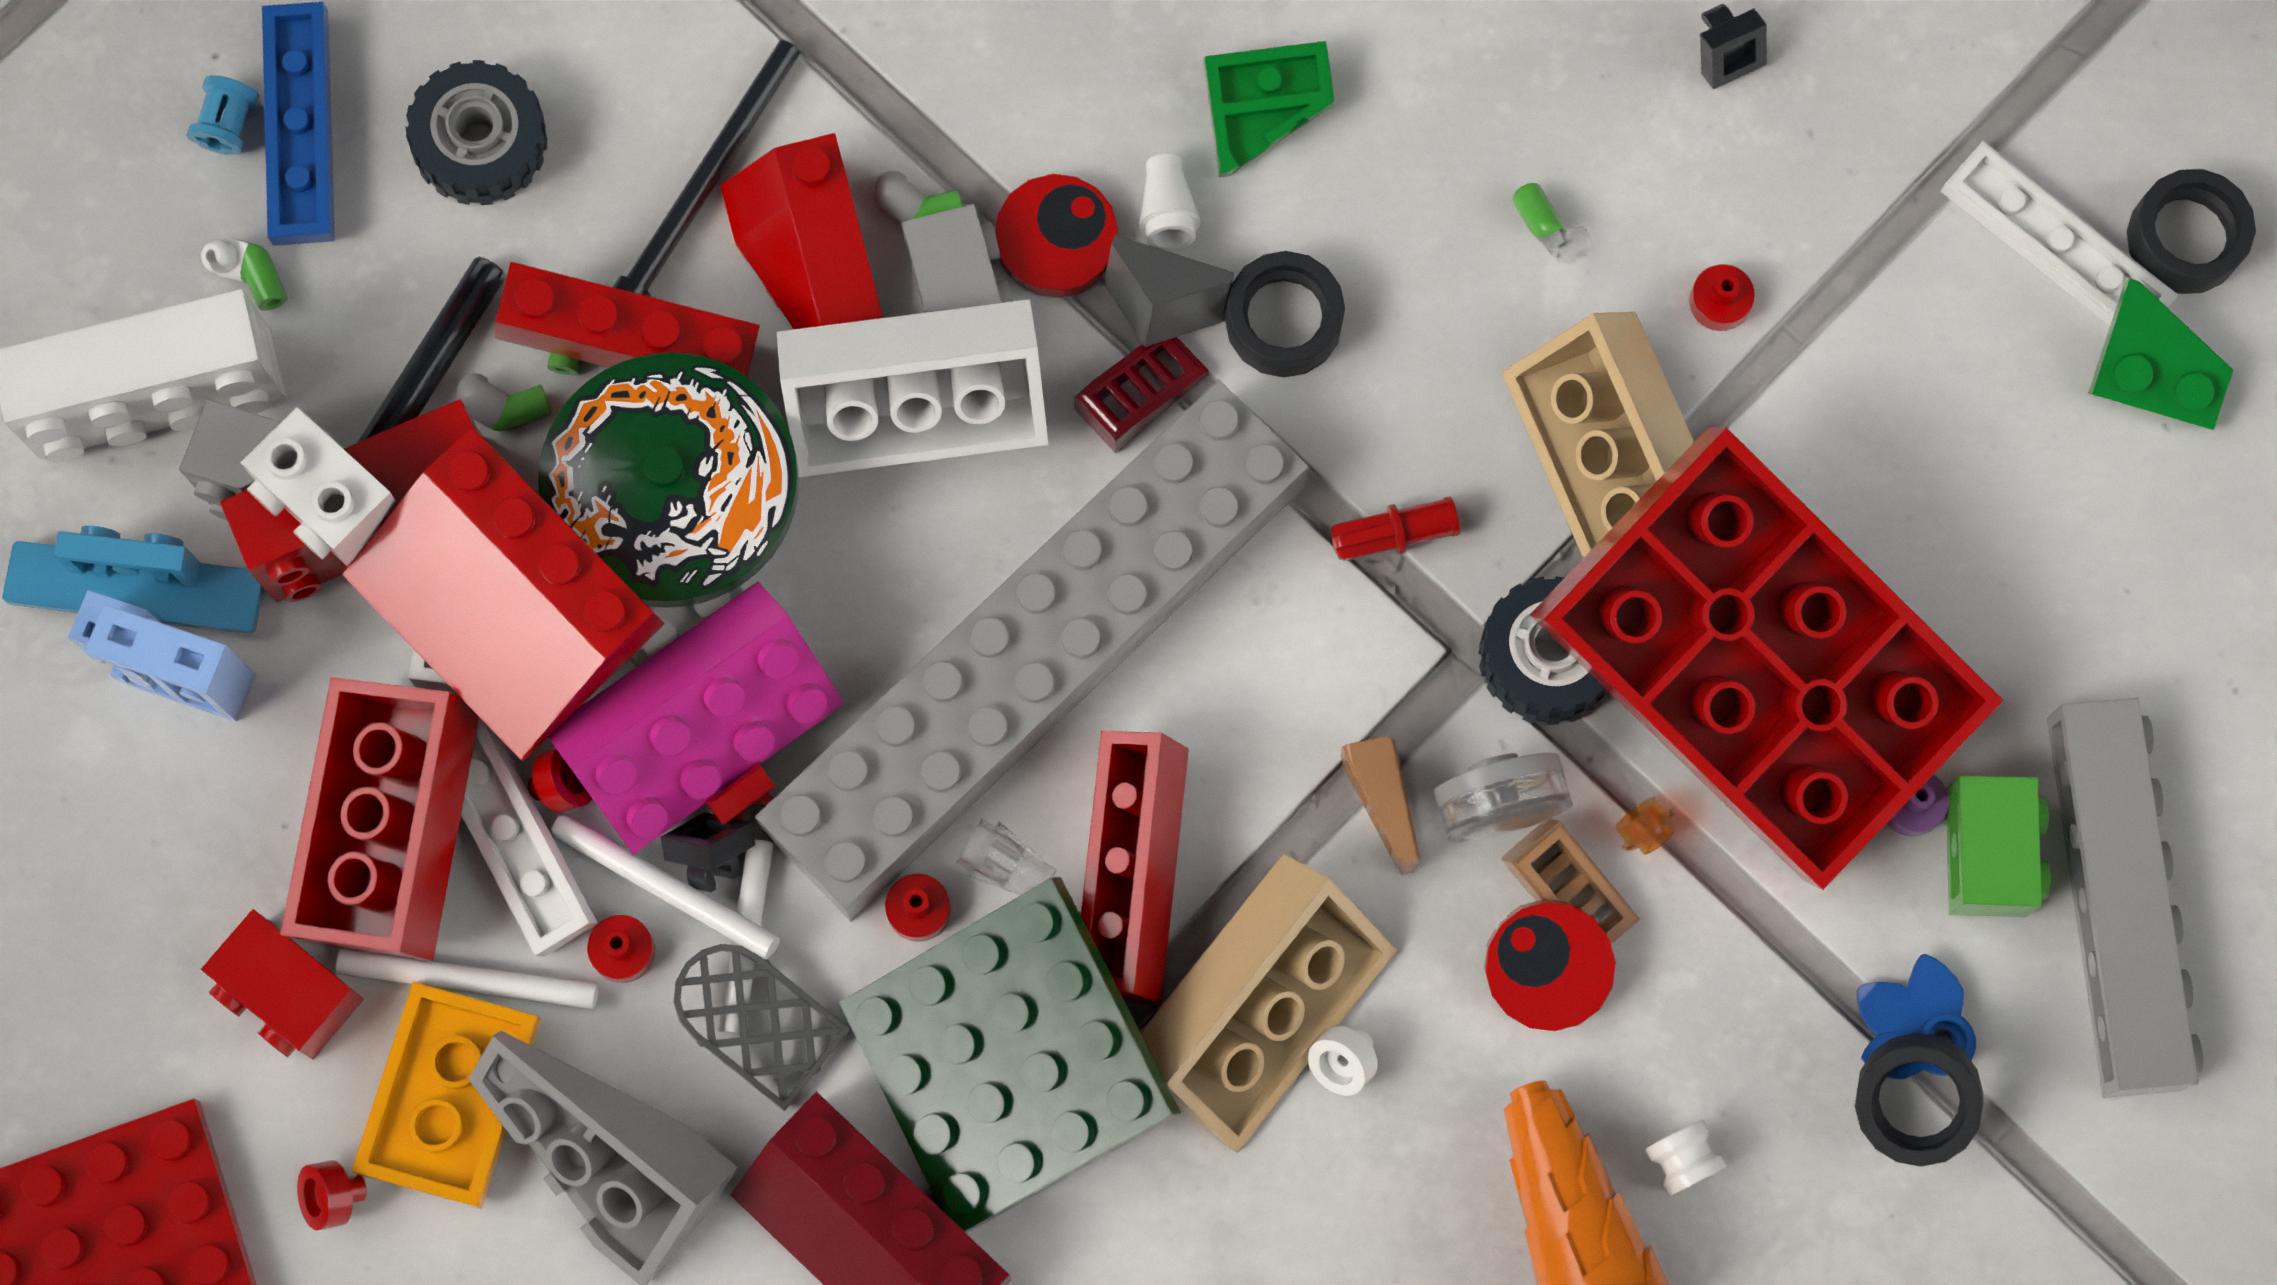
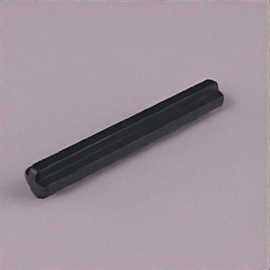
(438, 347)

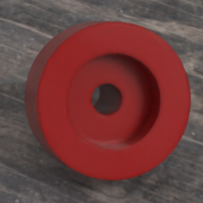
(1721, 297)
(556, 783)
(921, 922)
(628, 961)
(328, 1194)

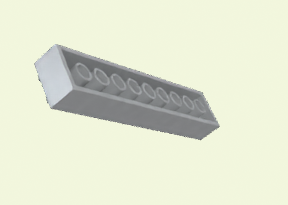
(1033, 650)

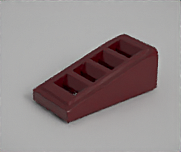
(1118, 432)

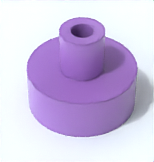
(1924, 815)

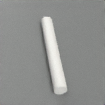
(751, 907)

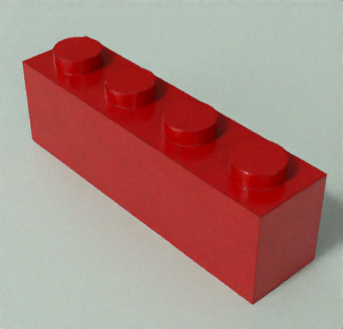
(612, 324)
(1134, 857)

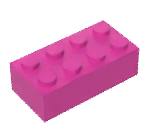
(696, 716)

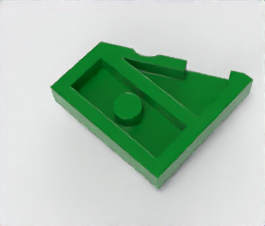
(1264, 98)
(2159, 362)

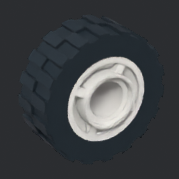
(1518, 673)

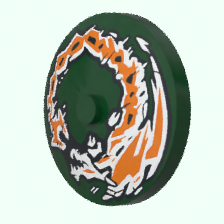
(673, 475)

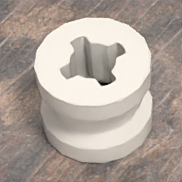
(1686, 1158)

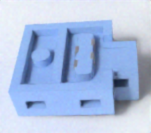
(161, 656)

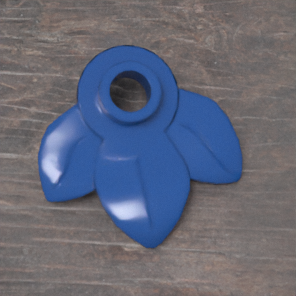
(1924, 1006)

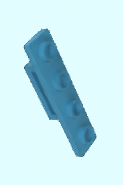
(146, 573)

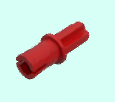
(1395, 529)

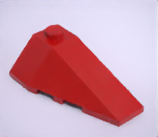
(803, 234)

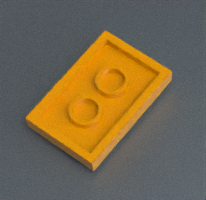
(427, 1117)

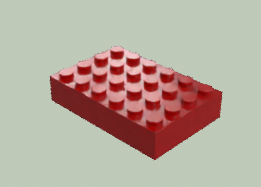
(1767, 656)

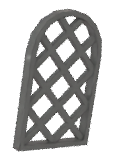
(770, 973)

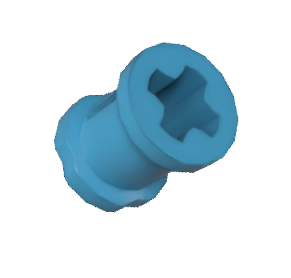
(228, 97)

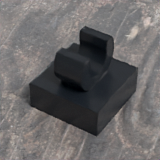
(1731, 45)
(708, 848)

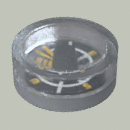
(1502, 796)

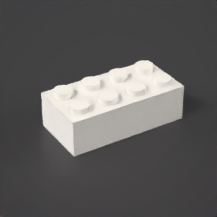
(138, 375)
(913, 388)

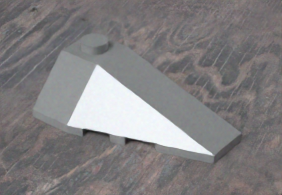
(620, 1162)

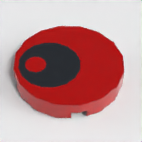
(1055, 235)
(1549, 965)

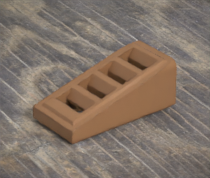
(1379, 782)
(1570, 852)

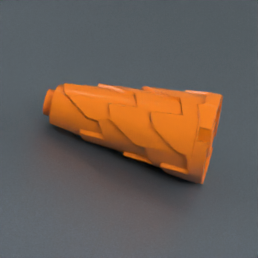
(1572, 1215)

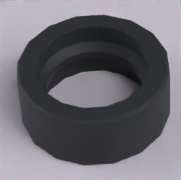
(2219, 197)
(1295, 269)
(1909, 1148)

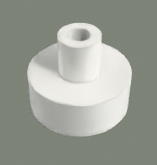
(1343, 1060)

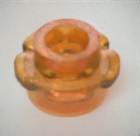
(1646, 826)

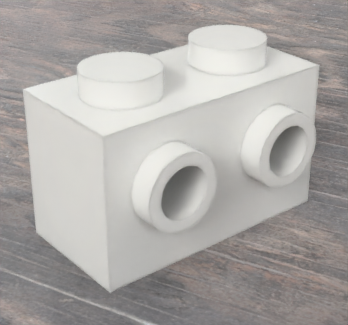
(319, 486)

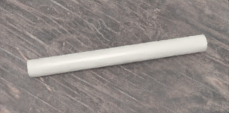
(665, 886)
(467, 978)

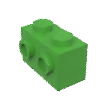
(1996, 846)

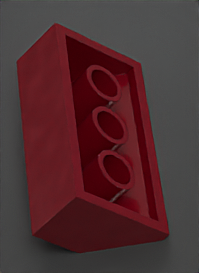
(854, 1211)

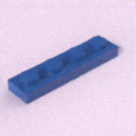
(298, 123)

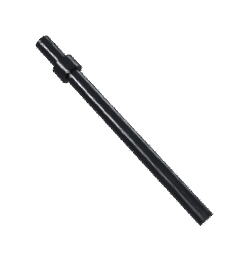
(709, 170)

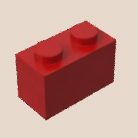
(281, 986)

